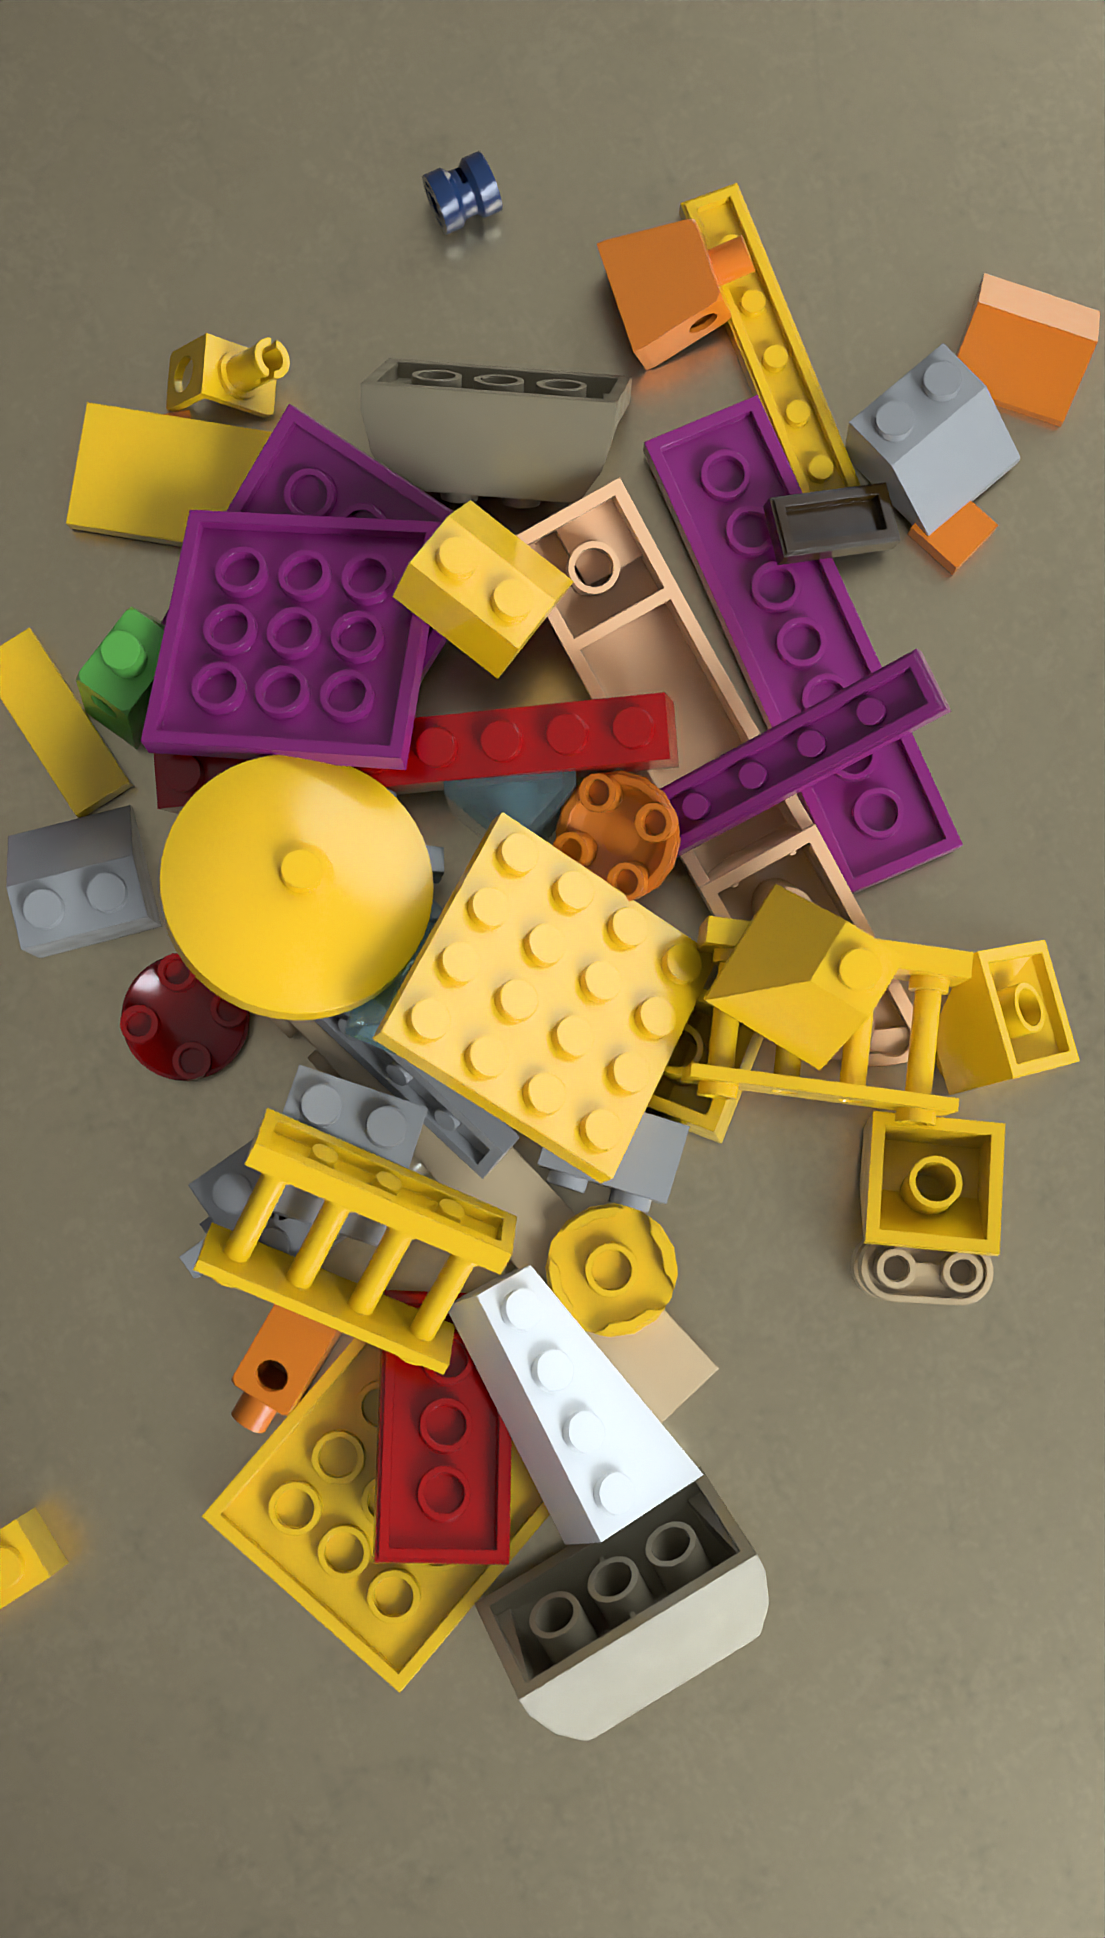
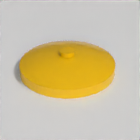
(295, 887)

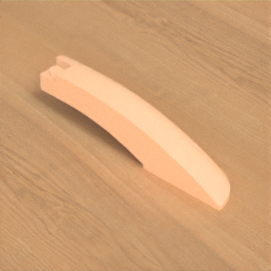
(638, 636)

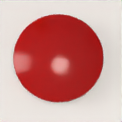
(179, 1023)

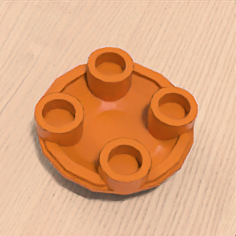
(620, 831)

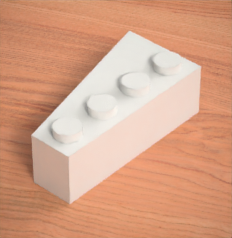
(568, 1409)

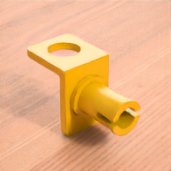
(227, 374)

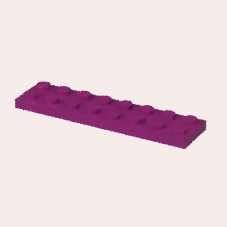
(795, 636)

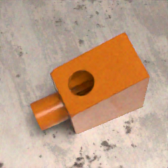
(671, 285)
(280, 1366)

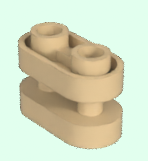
(920, 1274)

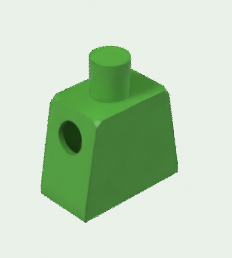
(123, 675)

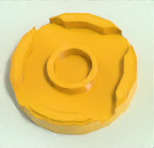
(612, 1269)

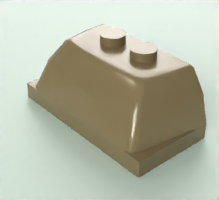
(492, 428)
(629, 1615)

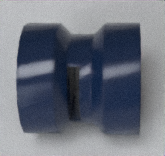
(462, 192)

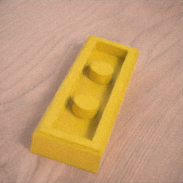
(58, 726)

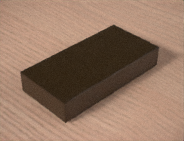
(831, 523)

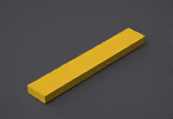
(773, 350)

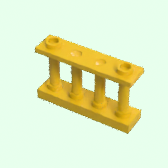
(929, 975)
(381, 1191)

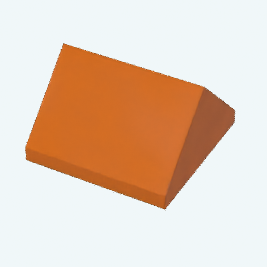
(1028, 347)

